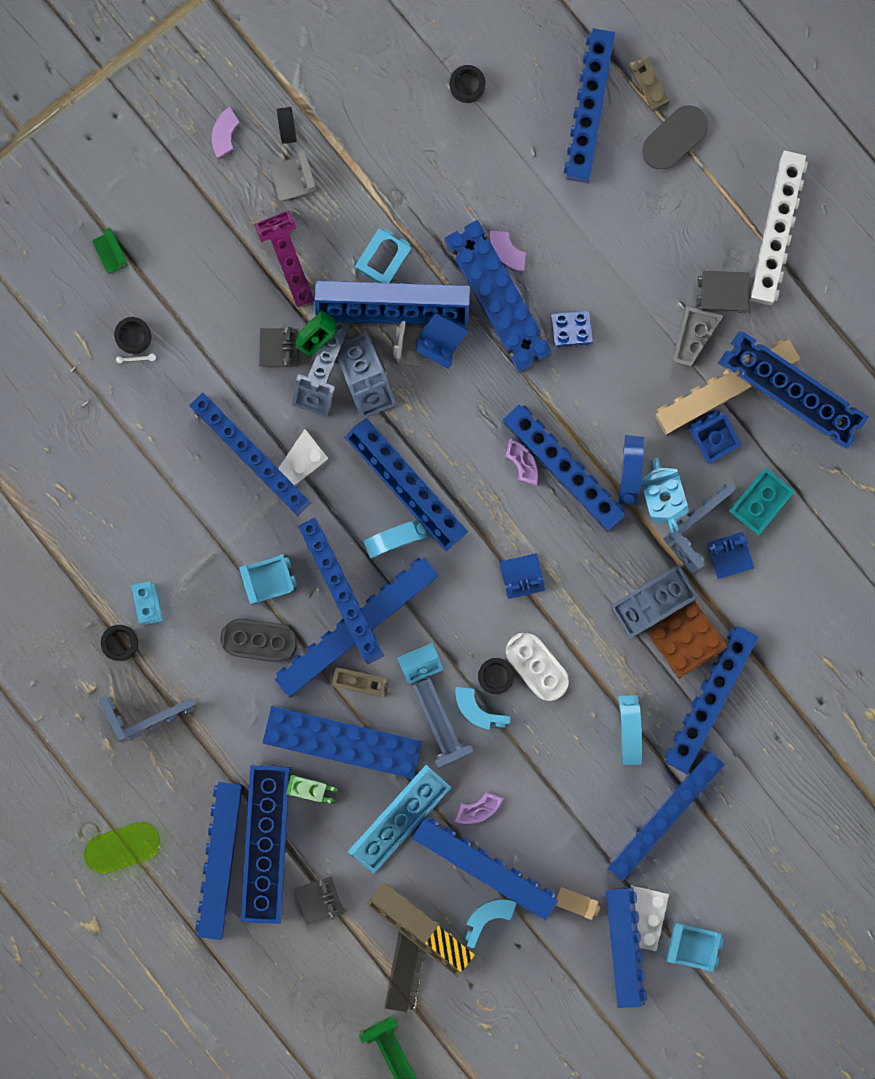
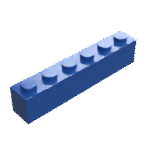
(625, 947)

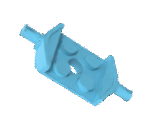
(659, 484)

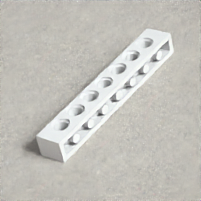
(793, 162)

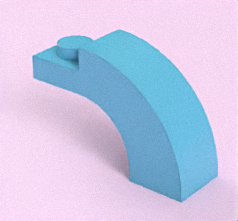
(395, 538)
(469, 708)
(489, 910)

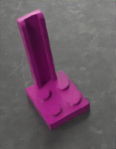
(276, 230)

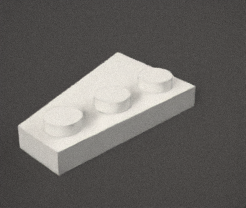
(302, 459)
(651, 910)

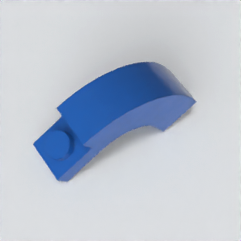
(631, 470)

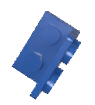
(440, 339)

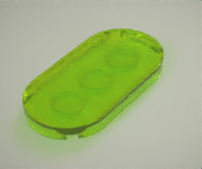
(122, 847)

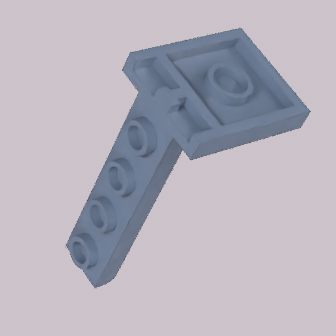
(313, 392)
(681, 545)
(150, 723)
(440, 724)

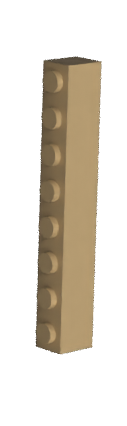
(714, 394)

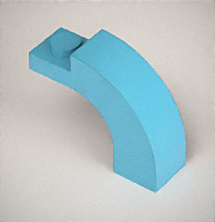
(630, 730)

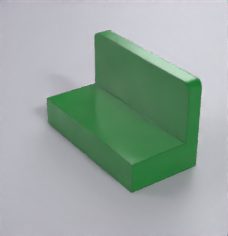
(110, 251)

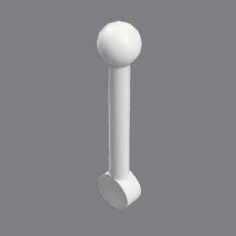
(151, 357)

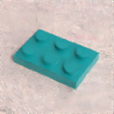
(761, 501)

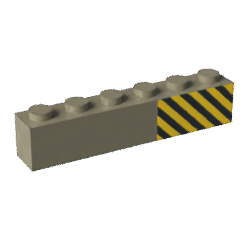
(420, 929)

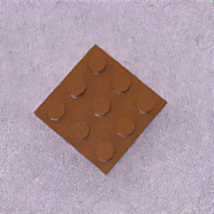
(687, 639)

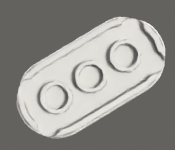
(537, 666)

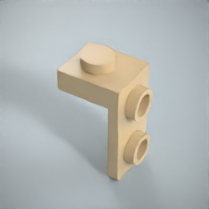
(577, 903)

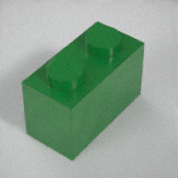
(316, 333)

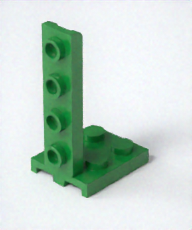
(389, 1046)

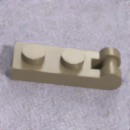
(649, 83)
(359, 682)

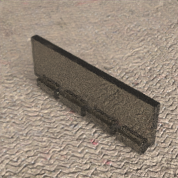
(402, 976)

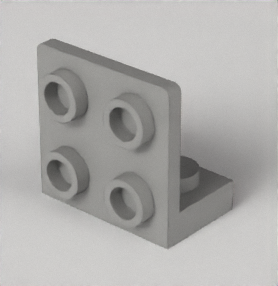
(293, 177)
(405, 351)

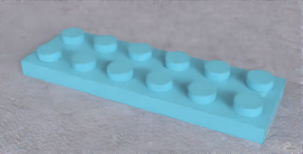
(399, 819)

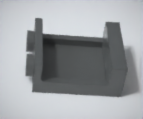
(723, 291)

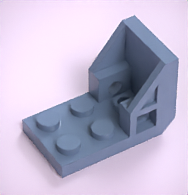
(365, 376)
(654, 601)

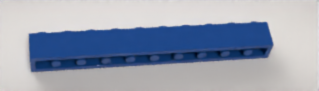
(340, 640)

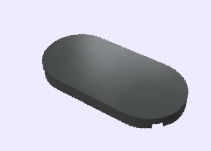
(675, 137)
(258, 640)

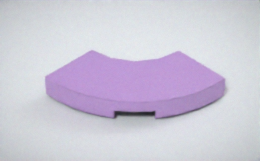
(223, 132)
(506, 251)
(524, 462)
(480, 810)

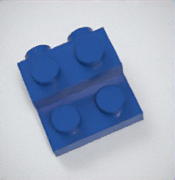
(714, 436)

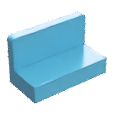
(420, 663)

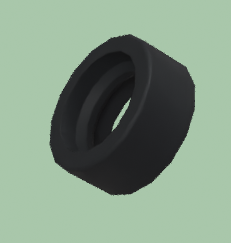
(462, 70)
(286, 125)
(118, 335)
(119, 628)
(496, 661)

